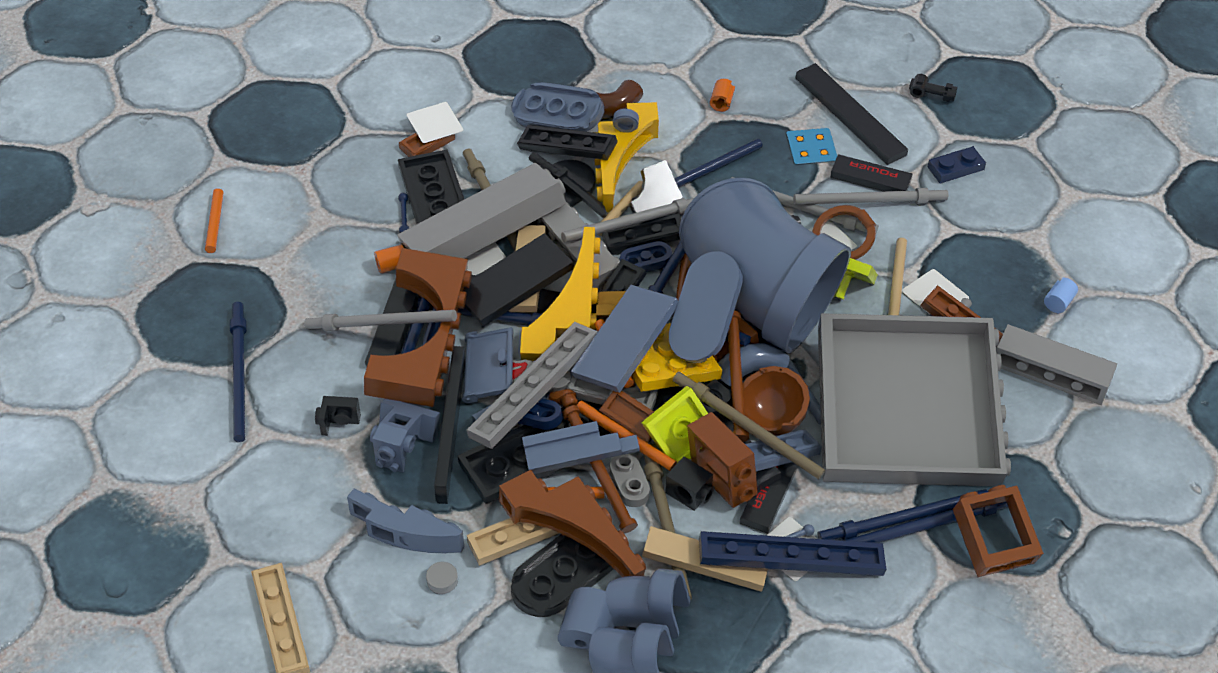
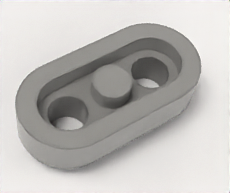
(628, 477)

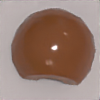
(776, 399)

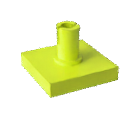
(856, 270)
(670, 421)

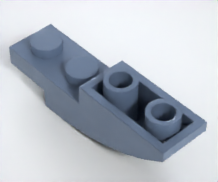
(412, 531)

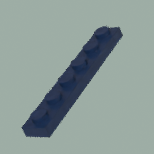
(791, 553)

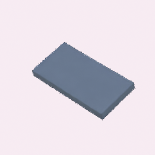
(625, 338)

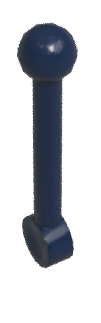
(403, 198)

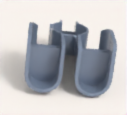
(629, 602)

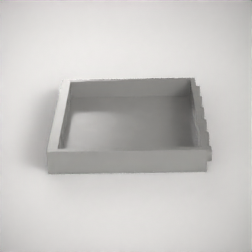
(911, 400)

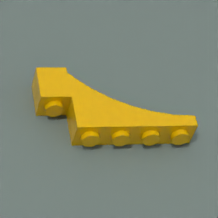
(625, 149)
(570, 306)

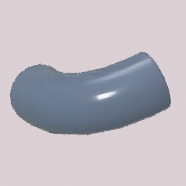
(755, 357)

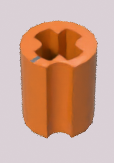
(722, 95)
(388, 258)

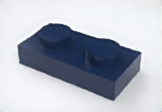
(956, 164)

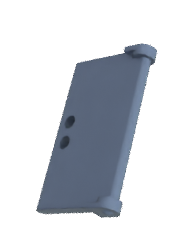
(484, 364)

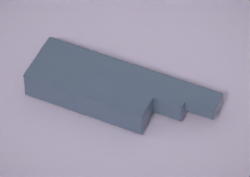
(574, 447)

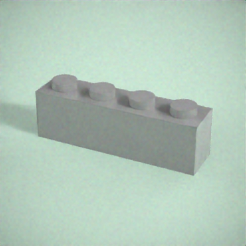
(566, 219)
(1055, 364)

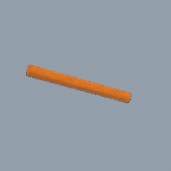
(613, 427)

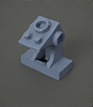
(394, 438)

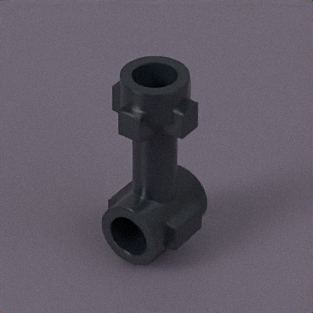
(920, 85)

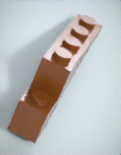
(571, 512)

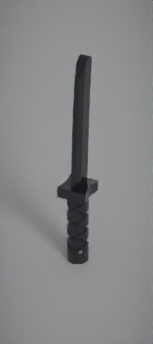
(570, 184)

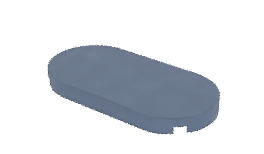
(558, 107)
(705, 307)

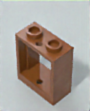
(724, 457)
(1004, 560)

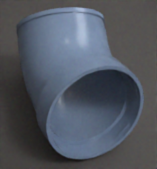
(783, 265)

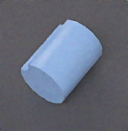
(1061, 295)

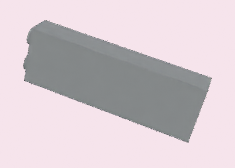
(488, 214)

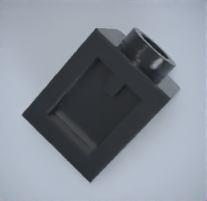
(337, 410)

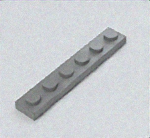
(531, 386)

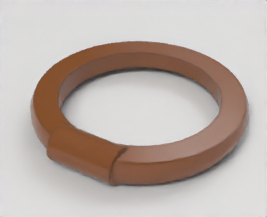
(854, 211)

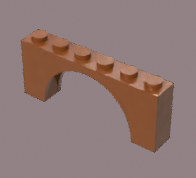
(417, 374)

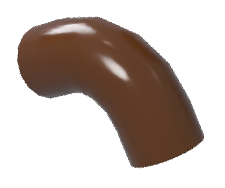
(627, 92)

